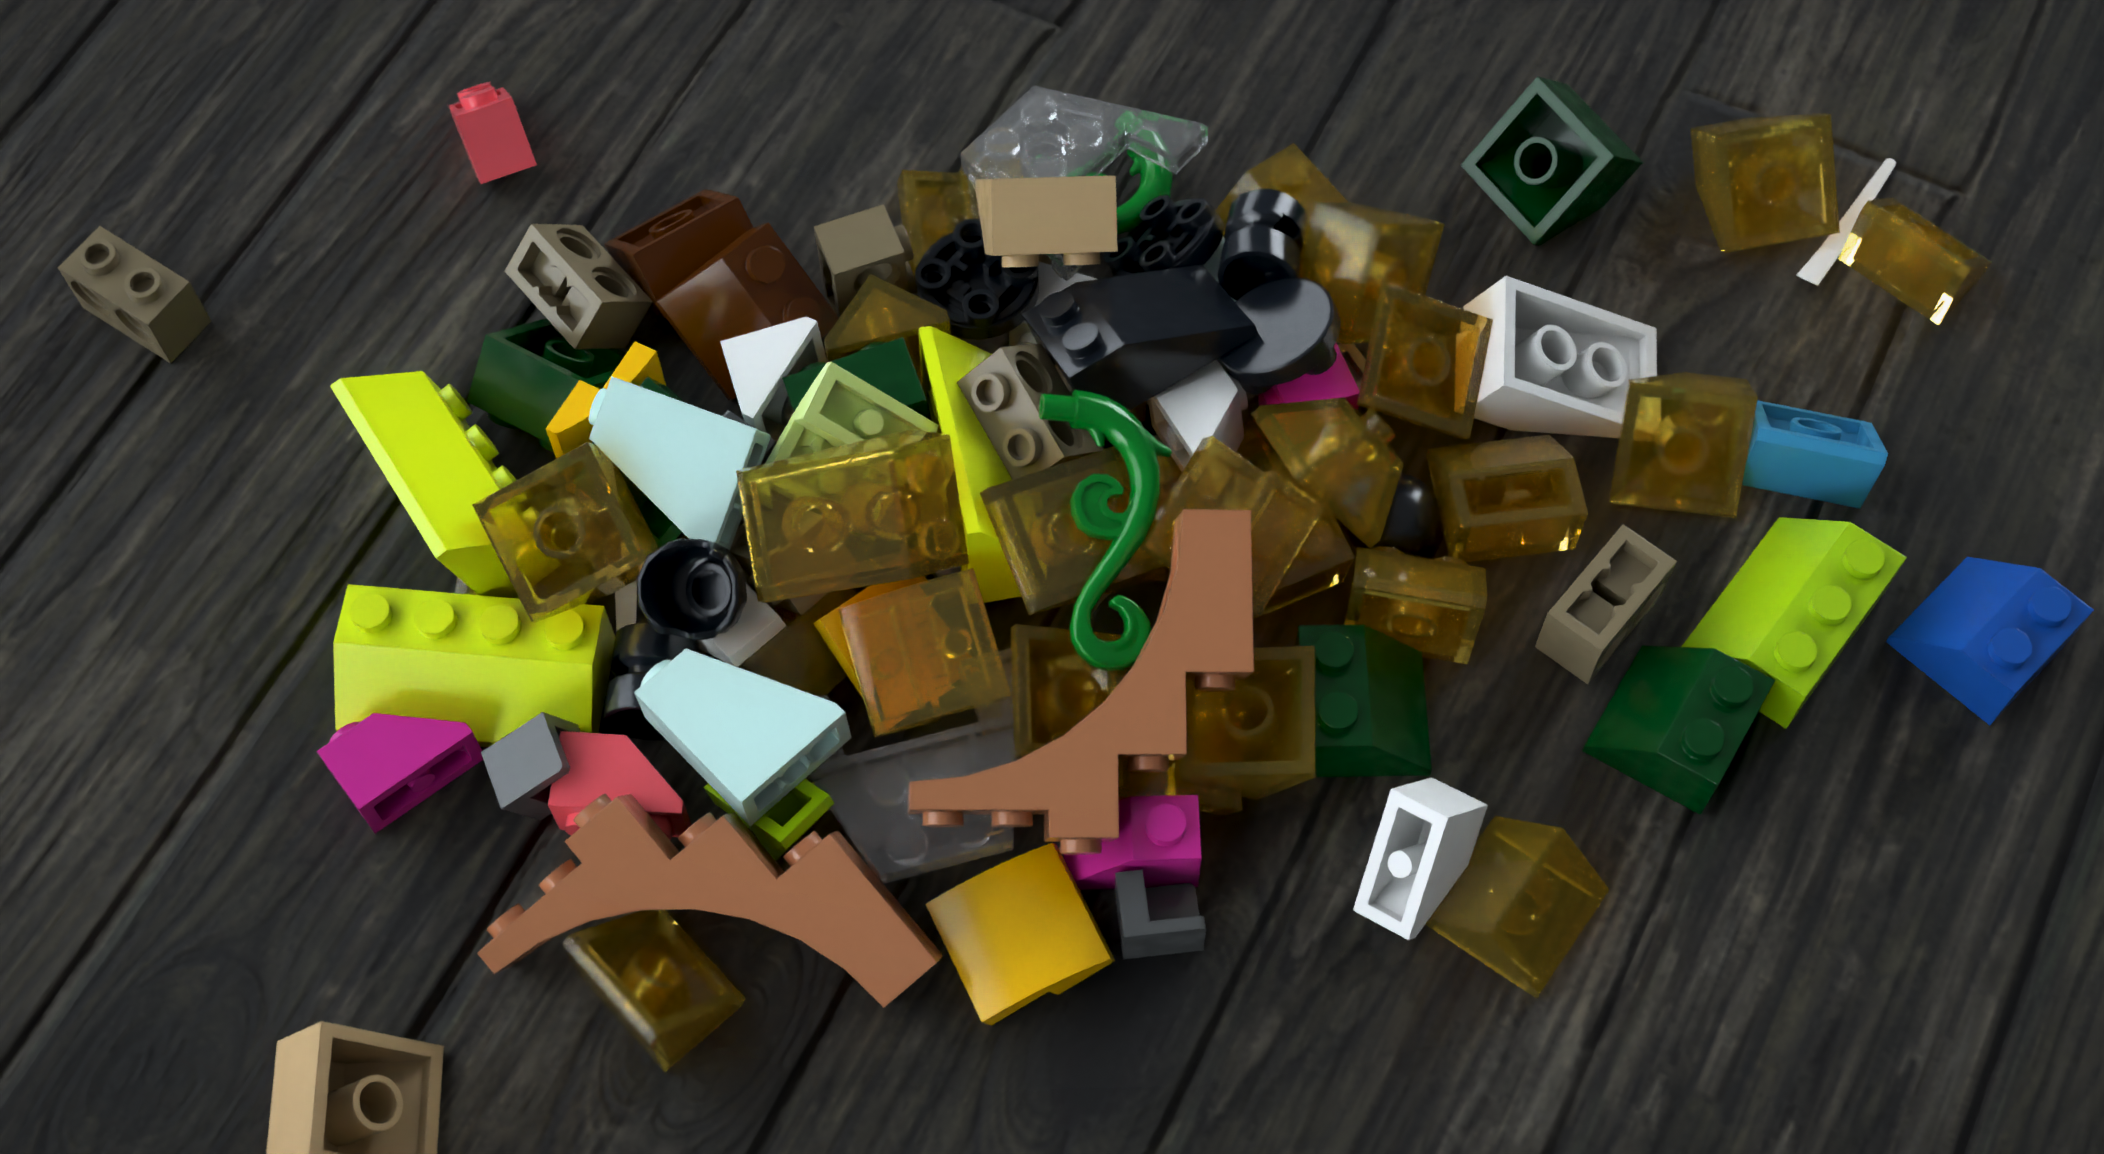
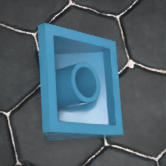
(1813, 455)

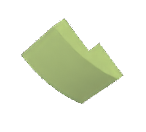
(842, 412)

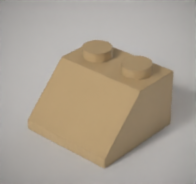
(1048, 217)
(354, 1093)

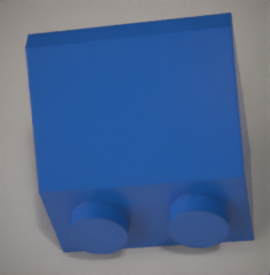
(1990, 631)

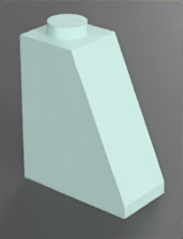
(678, 456)
(740, 728)

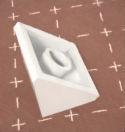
(761, 361)

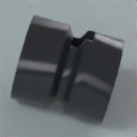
(1261, 241)
(634, 653)

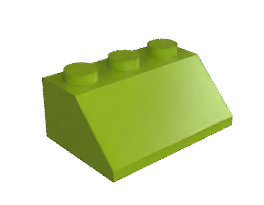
(1798, 605)

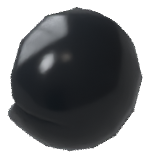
(1412, 522)
(692, 589)

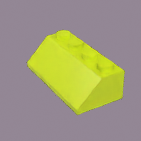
(976, 462)
(433, 466)
(468, 660)

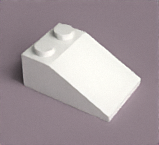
(1557, 361)

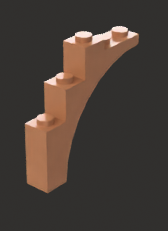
(1073, 781)
(632, 866)

